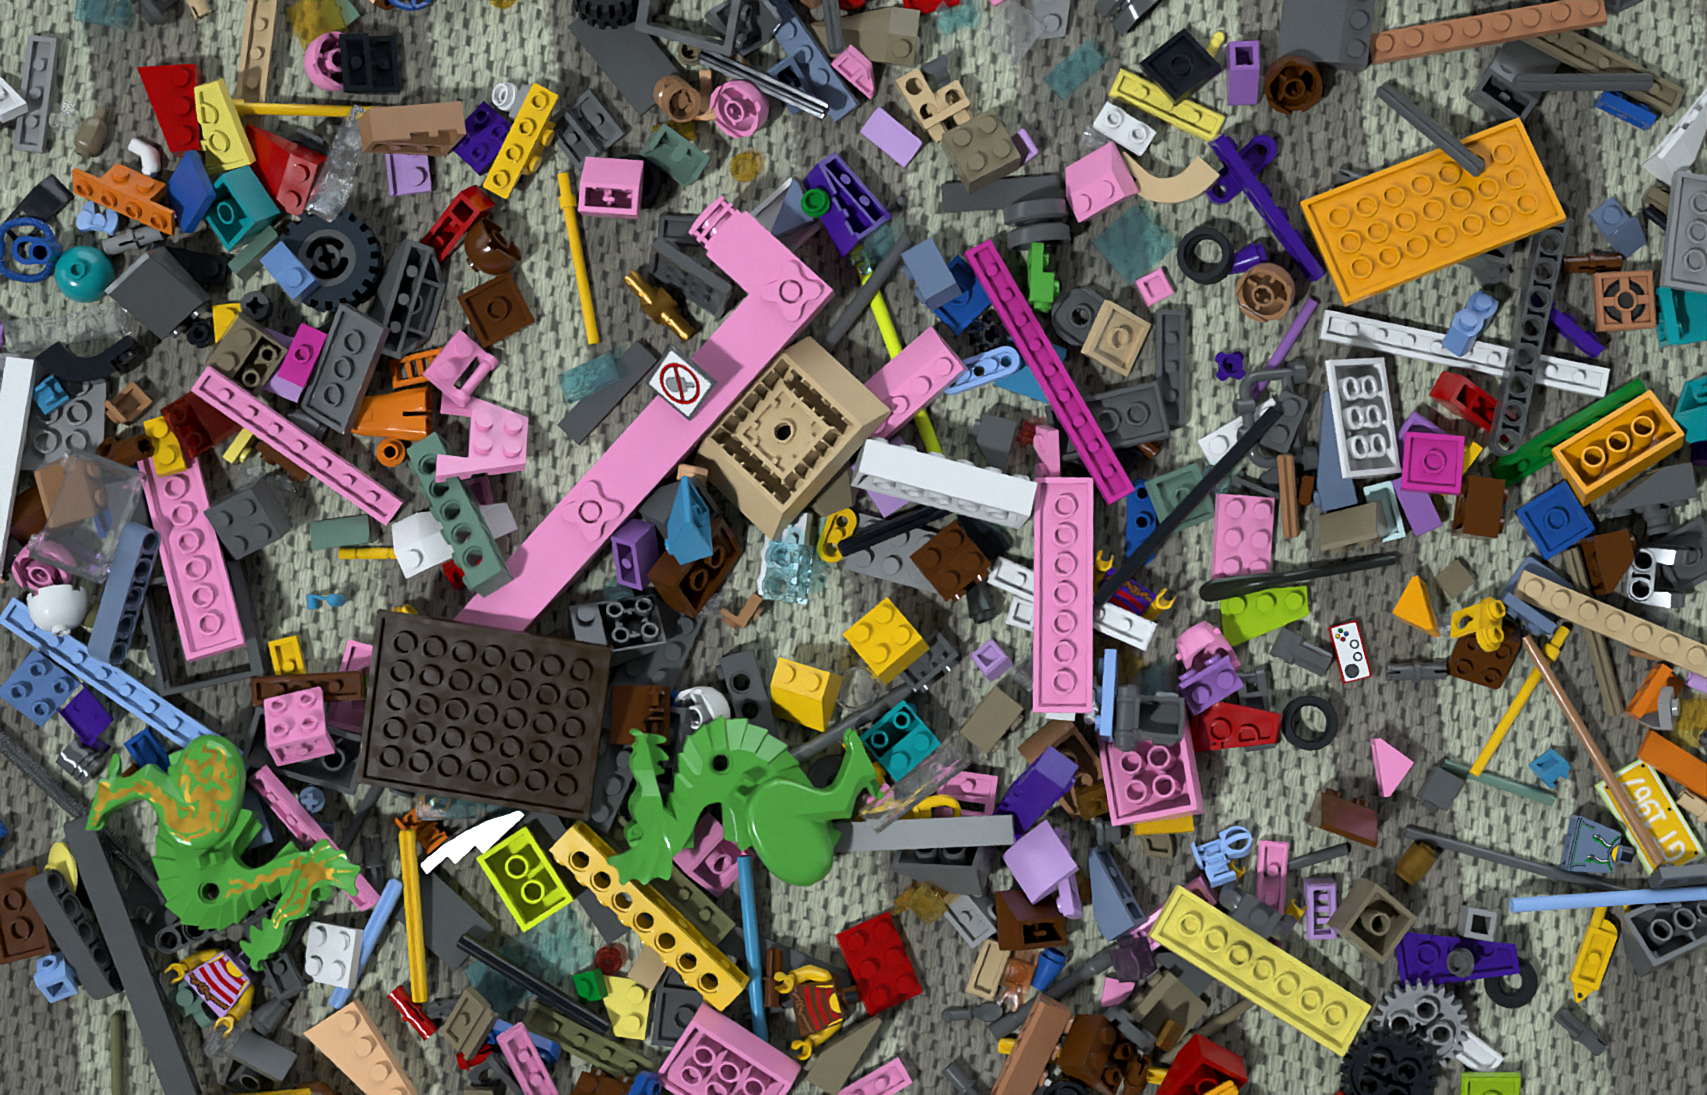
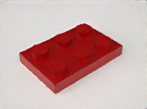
(878, 963)

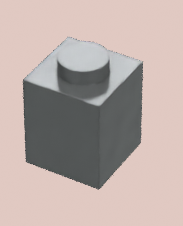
(1439, 789)

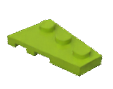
(1261, 612)

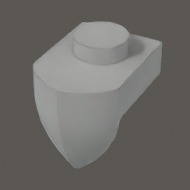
(1667, 711)

